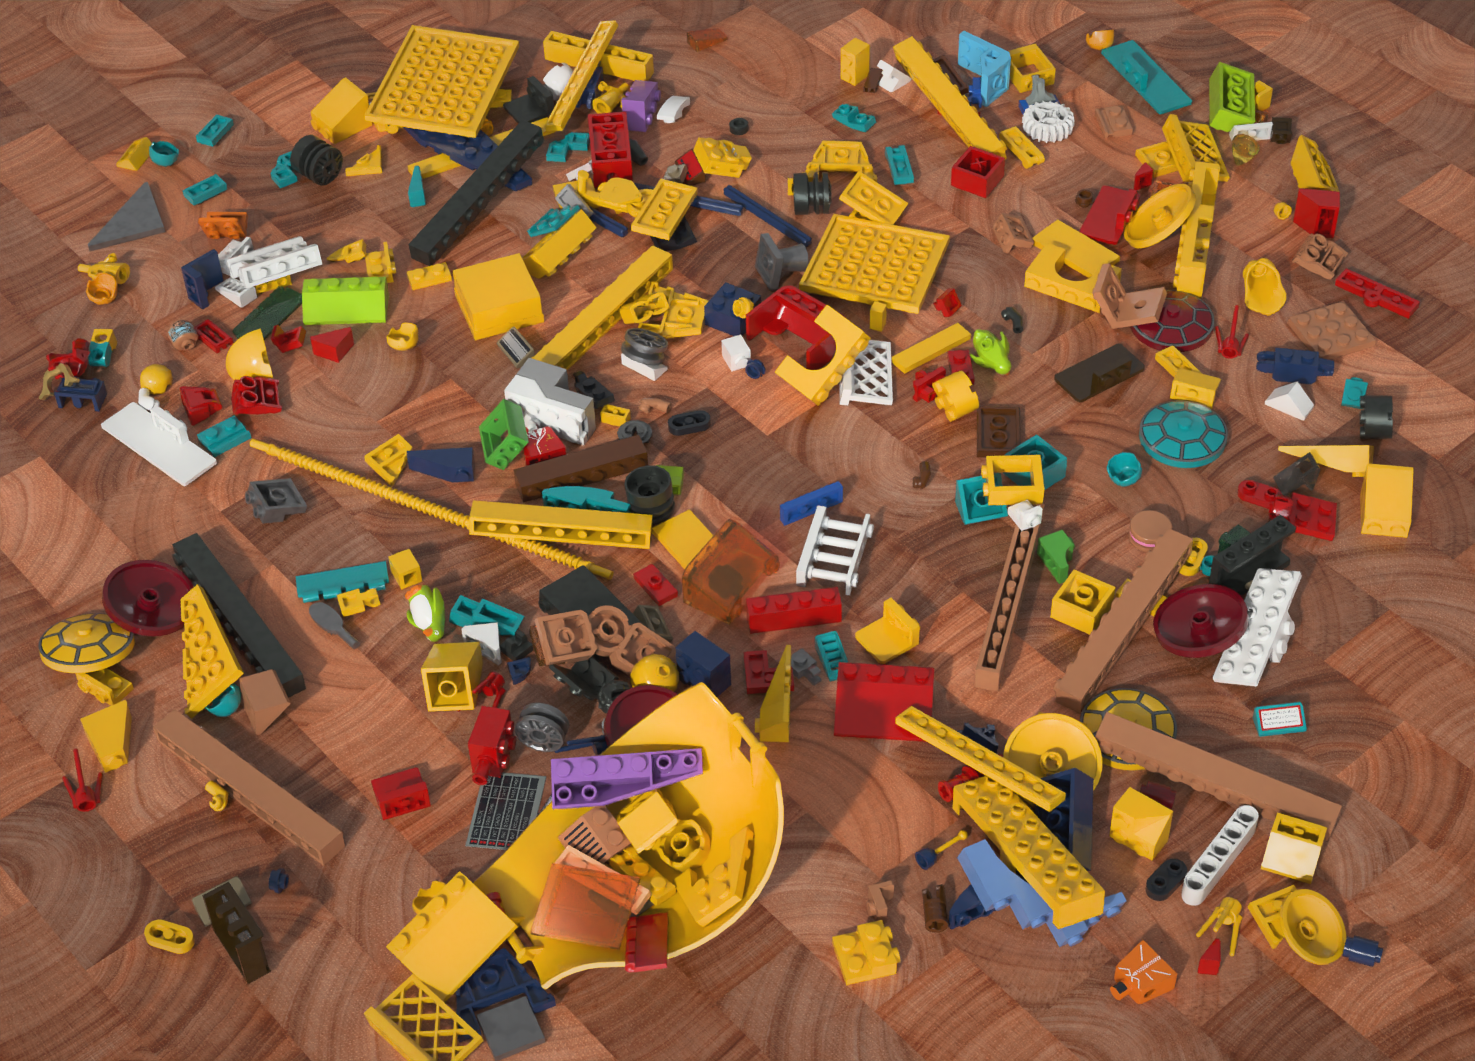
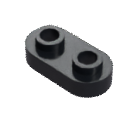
(689, 422)
(1168, 877)

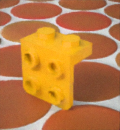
(890, 634)

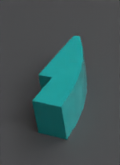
(470, 612)

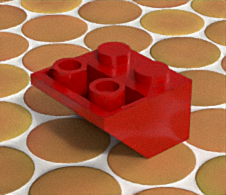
(1317, 211)

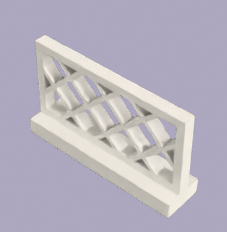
(850, 383)

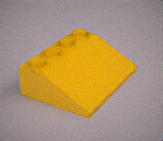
(452, 936)

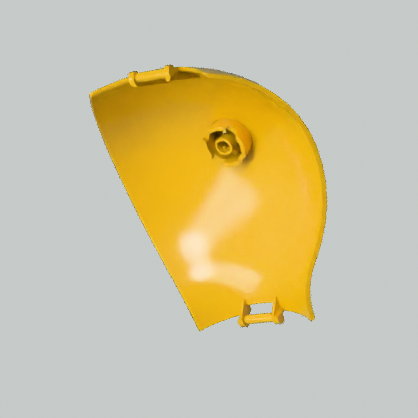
(709, 813)

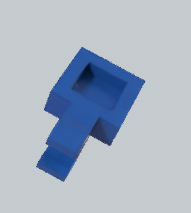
(975, 92)

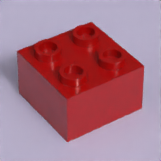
(977, 171)

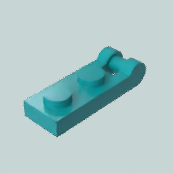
(899, 165)

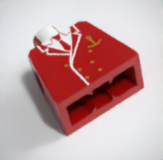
(542, 445)

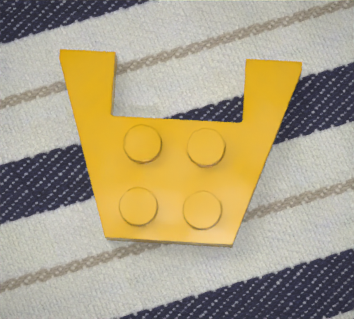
(840, 156)
(682, 317)
(721, 888)

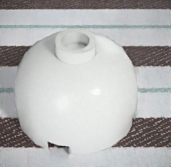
(557, 80)

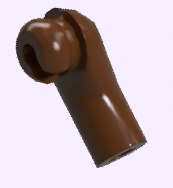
(925, 473)

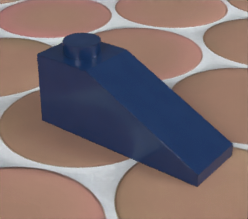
(445, 464)

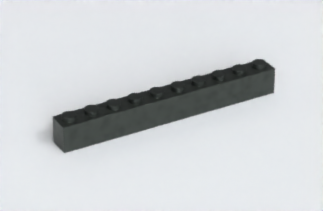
(476, 193)
(237, 613)

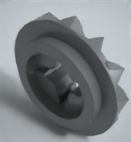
(628, 429)

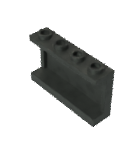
(1259, 549)
(580, 592)

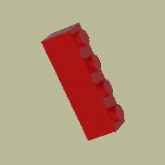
(793, 610)

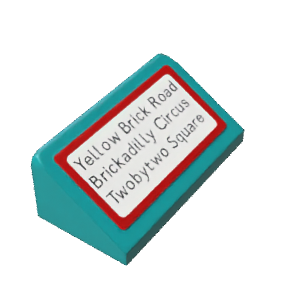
(1279, 719)

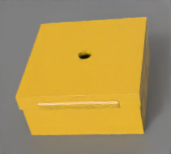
(497, 296)

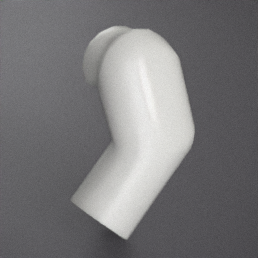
(146, 401)

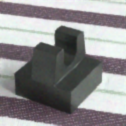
(516, 646)

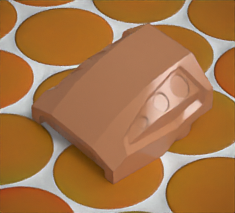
(1320, 256)

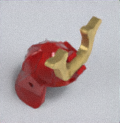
(66, 366)

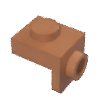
(877, 896)

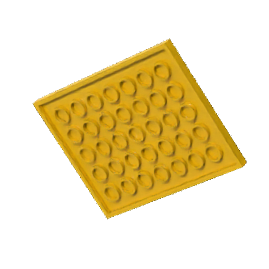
(442, 81)

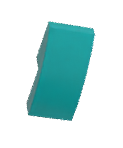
(851, 117)

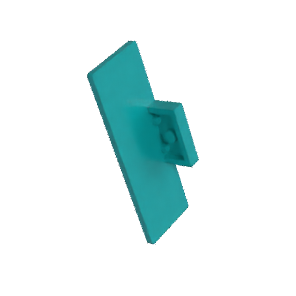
(1146, 77)

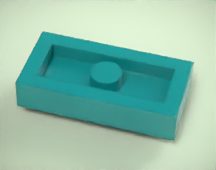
(214, 130)
(204, 189)

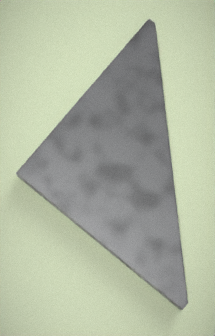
(133, 221)

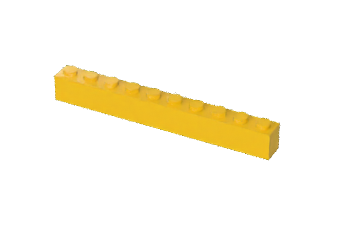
(947, 97)
(604, 311)

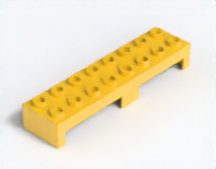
(1193, 235)
(1031, 850)

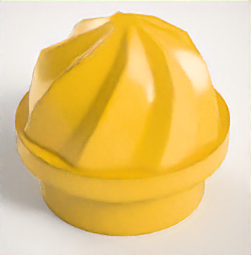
(742, 307)

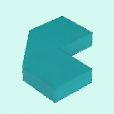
(558, 150)
(283, 173)

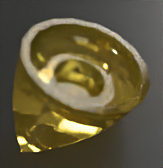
(1244, 148)

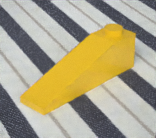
(775, 709)

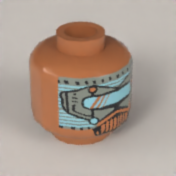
(182, 335)

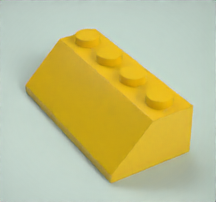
(557, 245)

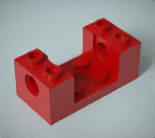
(609, 147)

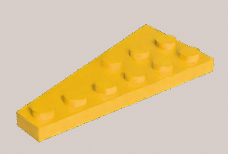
(207, 655)

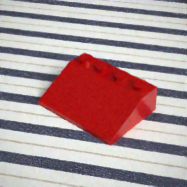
(875, 694)

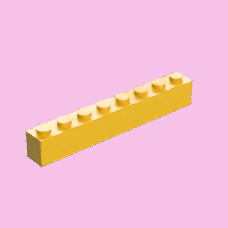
(560, 524)

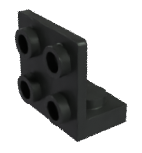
(534, 105)
(585, 677)

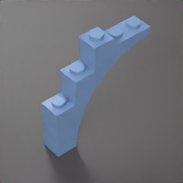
(1001, 887)

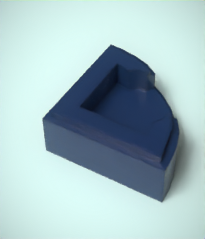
(519, 669)

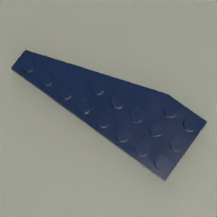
(467, 151)

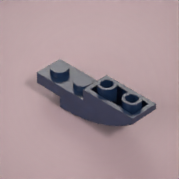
(969, 907)

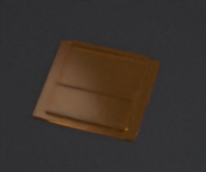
(585, 906)

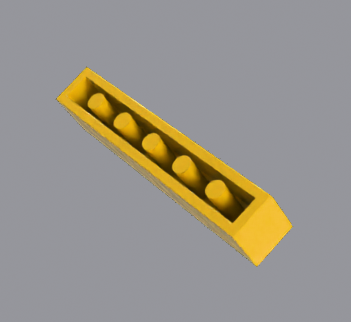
(615, 60)

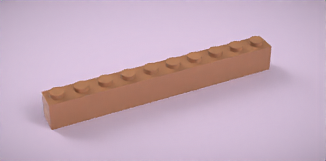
(1007, 607)
(1123, 620)
(1212, 773)
(250, 787)

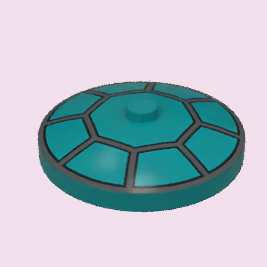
(1183, 434)

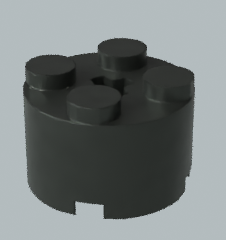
(1376, 417)

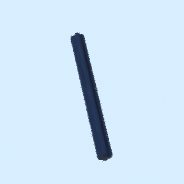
(708, 203)
(767, 216)

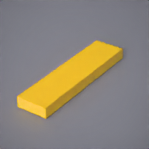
(931, 348)

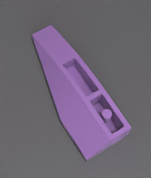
(616, 777)

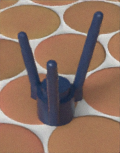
(598, 744)

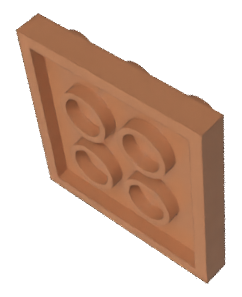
(1331, 331)

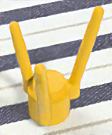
(1227, 913)

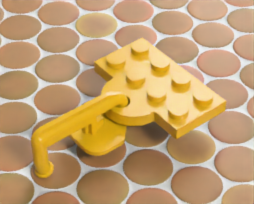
(655, 211)

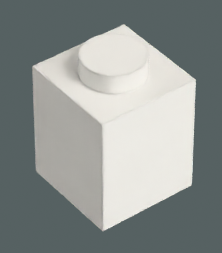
(735, 352)

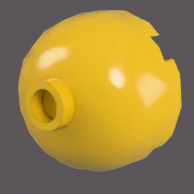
(655, 671)

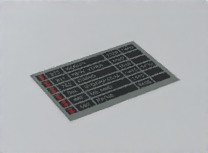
(504, 810)

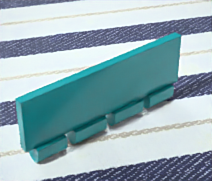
(334, 581)

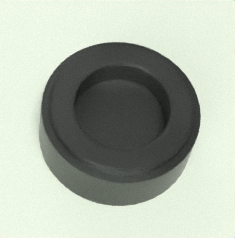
(738, 126)

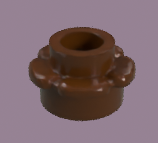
(1084, 198)

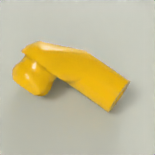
(220, 796)

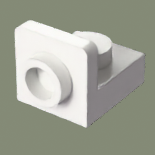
(1025, 514)

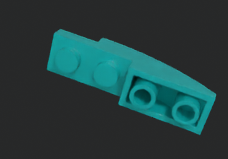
(583, 498)

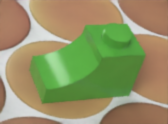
(1055, 552)

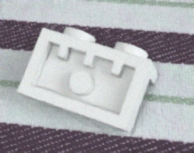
(233, 249)

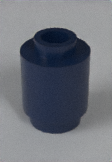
(1362, 950)

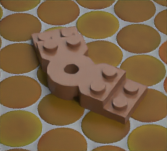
(577, 637)

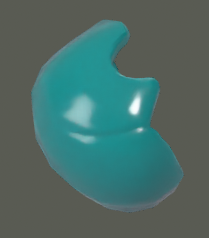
(163, 153)
(1124, 469)
(226, 702)

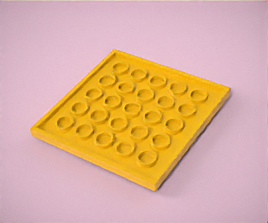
(875, 263)

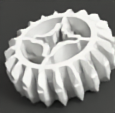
(1048, 121)

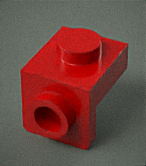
(288, 340)

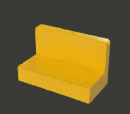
(1194, 387)

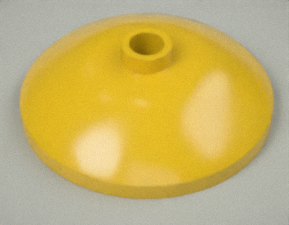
(1312, 926)

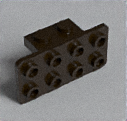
(1099, 372)

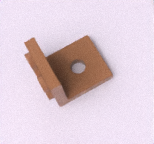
(1125, 308)

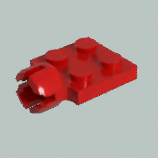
(1307, 514)

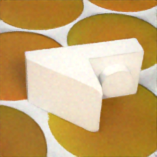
(892, 78)

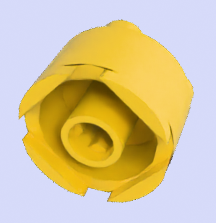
(955, 395)

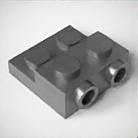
(274, 499)

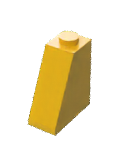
(110, 734)

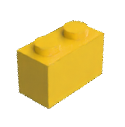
(855, 61)

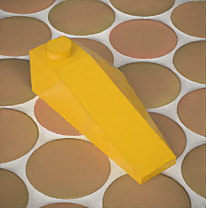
(1344, 458)

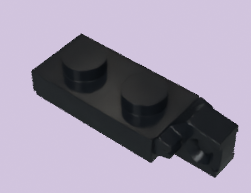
(592, 388)

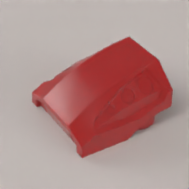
(255, 396)

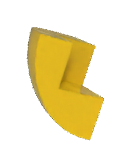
(248, 357)

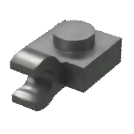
(805, 666)

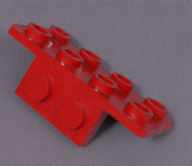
(1110, 214)

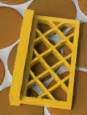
(1183, 151)
(403, 1041)

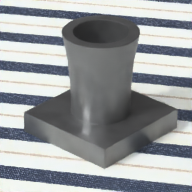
(773, 261)

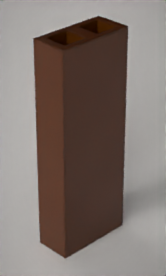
(872, 80)

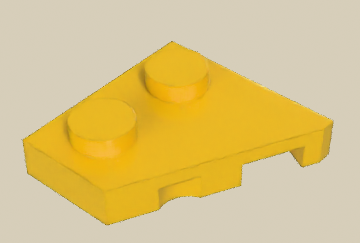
(389, 458)
(1266, 914)

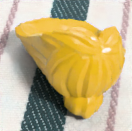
(1263, 287)

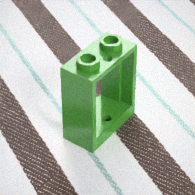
(510, 418)

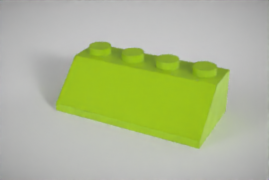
(1231, 97)
(345, 300)

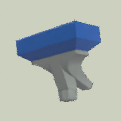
(1037, 95)

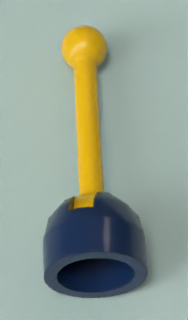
(927, 857)

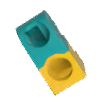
(100, 349)

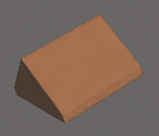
(263, 698)

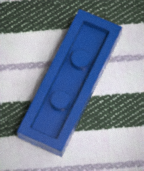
(807, 504)

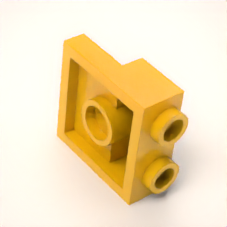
(866, 953)

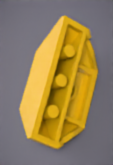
(1311, 167)

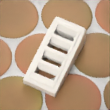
(236, 292)

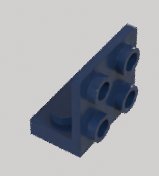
(201, 276)

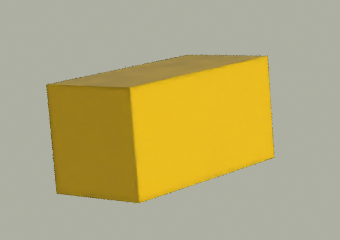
(878, 316)
(615, 415)

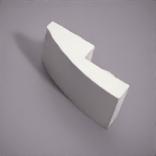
(672, 108)

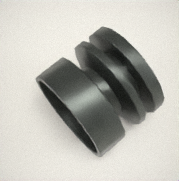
(316, 160)
(811, 193)
(650, 493)

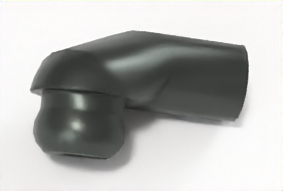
(1017, 319)

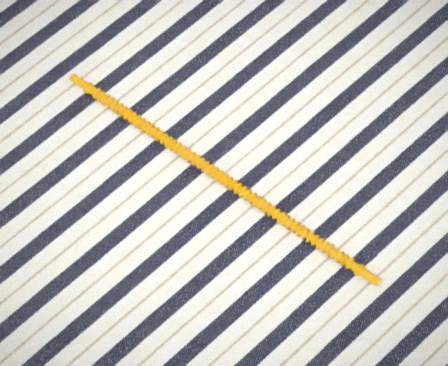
(421, 505)

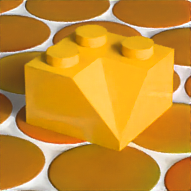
(1082, 601)
(1140, 823)

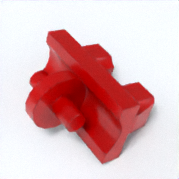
(923, 384)

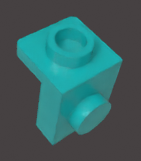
(1352, 391)

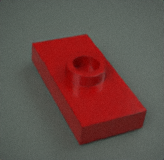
(655, 584)

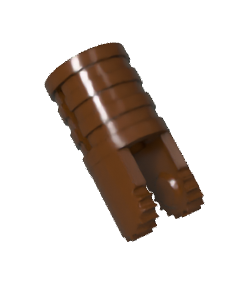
(935, 910)

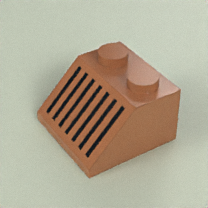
(596, 835)

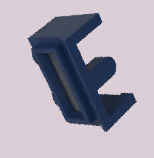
(88, 389)

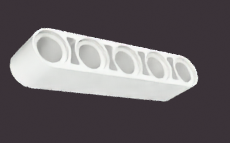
(1219, 855)

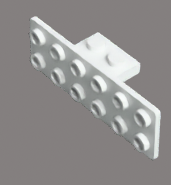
(160, 441)
(1267, 628)

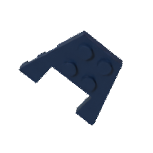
(496, 981)

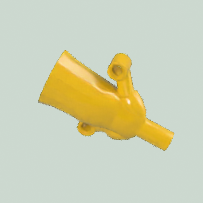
(608, 101)
(119, 270)

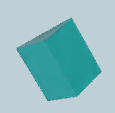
(971, 502)

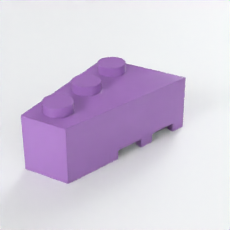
(641, 104)

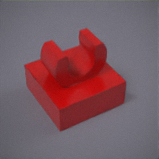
(948, 302)

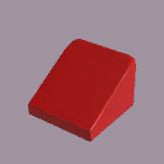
(1143, 177)
(1211, 959)

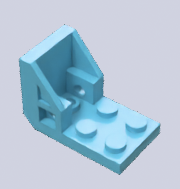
(987, 61)

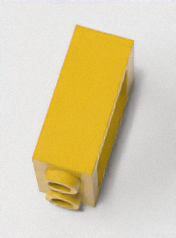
(1030, 55)
(1013, 494)

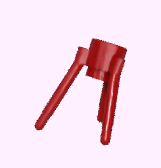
(1230, 346)
(492, 686)
(85, 798)

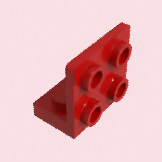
(401, 793)

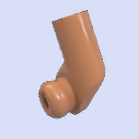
(647, 403)

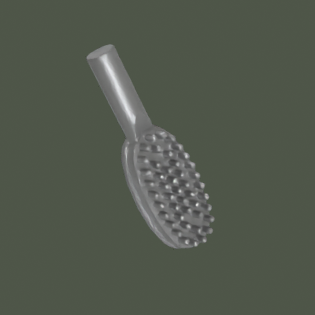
(331, 622)

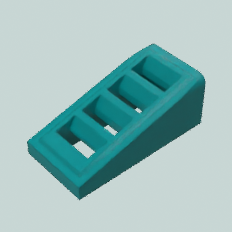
(416, 190)
(829, 642)

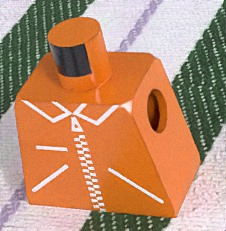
(1142, 975)

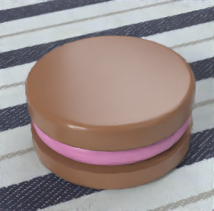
(1146, 528)

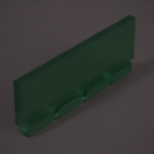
(270, 312)

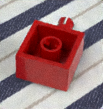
(491, 743)

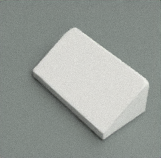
(1258, 131)
(651, 371)

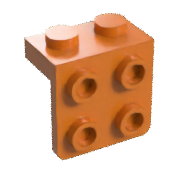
(224, 224)

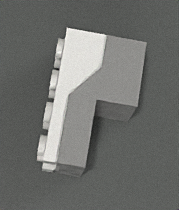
(547, 401)

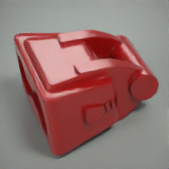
(199, 403)

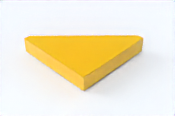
(367, 164)

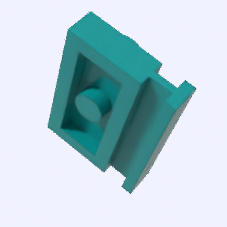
(224, 436)

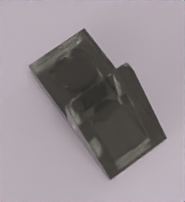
(1300, 472)

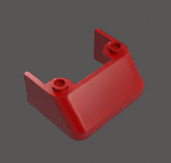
(795, 312)

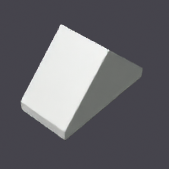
(1291, 400)
(488, 637)

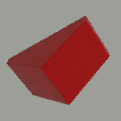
(333, 344)

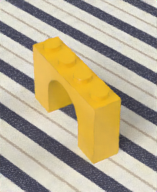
(1044, 278)
(818, 383)

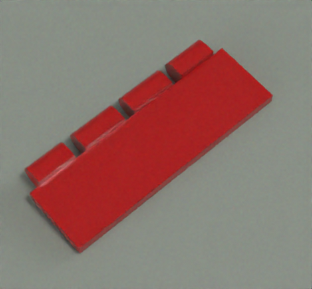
(646, 943)

